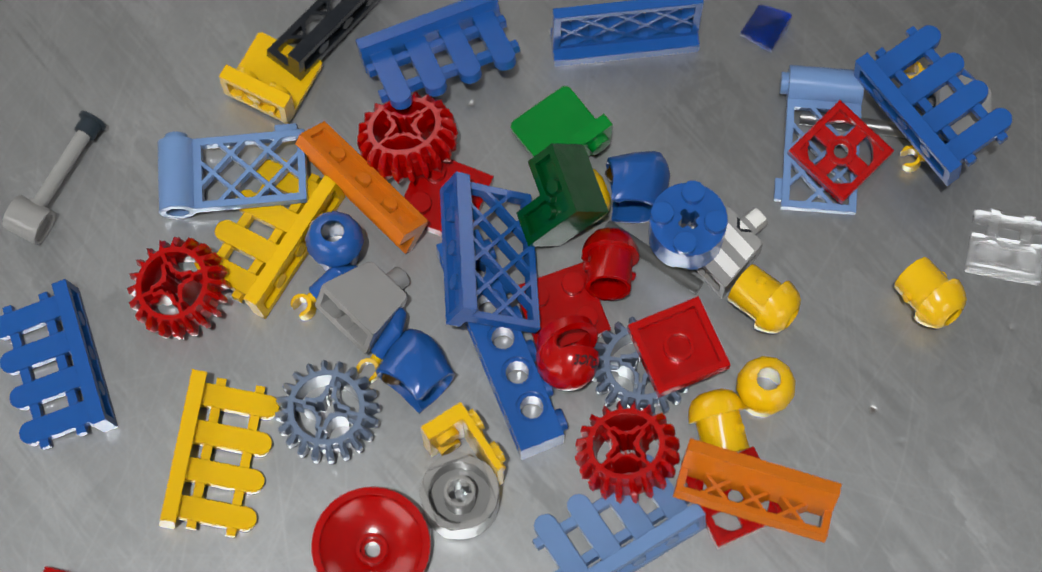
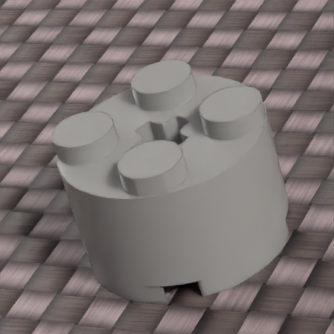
(475, 480)

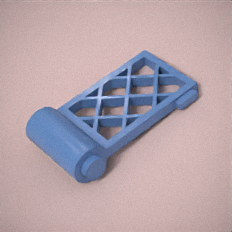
(815, 91)
(183, 181)

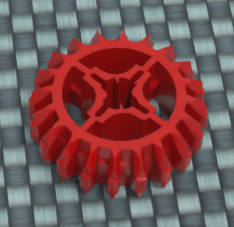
(409, 139)
(161, 279)
(629, 431)

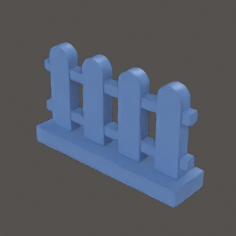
(648, 541)

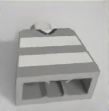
(737, 252)

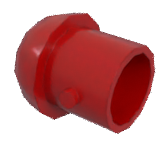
(609, 263)

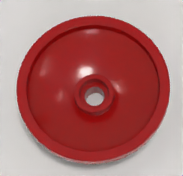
(366, 519)

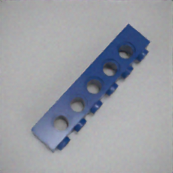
(528, 434)

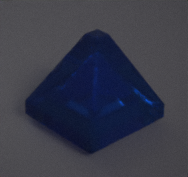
(766, 26)

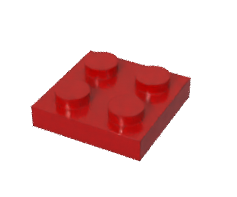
(425, 193)
(564, 295)
(678, 346)

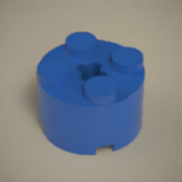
(689, 205)

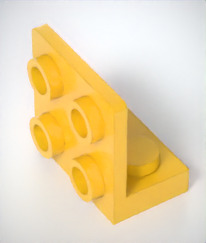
(265, 83)
(446, 430)

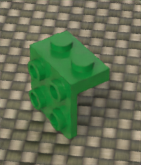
(562, 120)

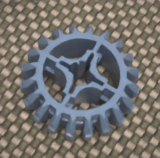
(626, 367)
(312, 408)

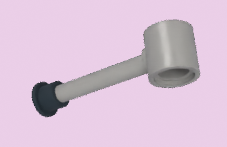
(31, 216)

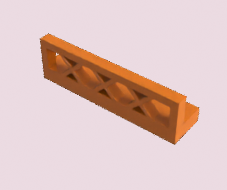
(363, 185)
(757, 482)

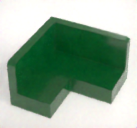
(567, 197)

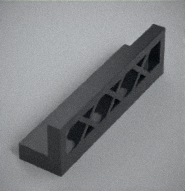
(321, 38)

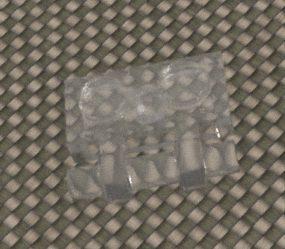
(1005, 257)

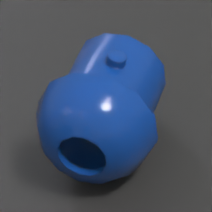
(335, 253)

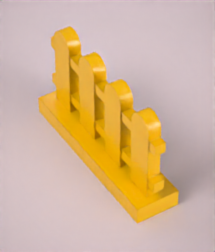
(285, 250)
(215, 474)

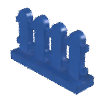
(431, 33)
(924, 129)
(83, 375)

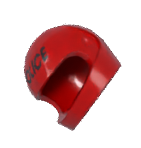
(568, 366)

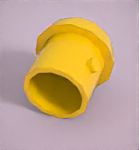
(931, 293)
(765, 299)
(759, 400)
(719, 419)

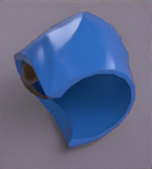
(636, 184)
(416, 369)

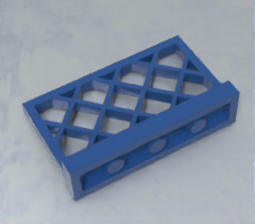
(630, 31)
(459, 256)

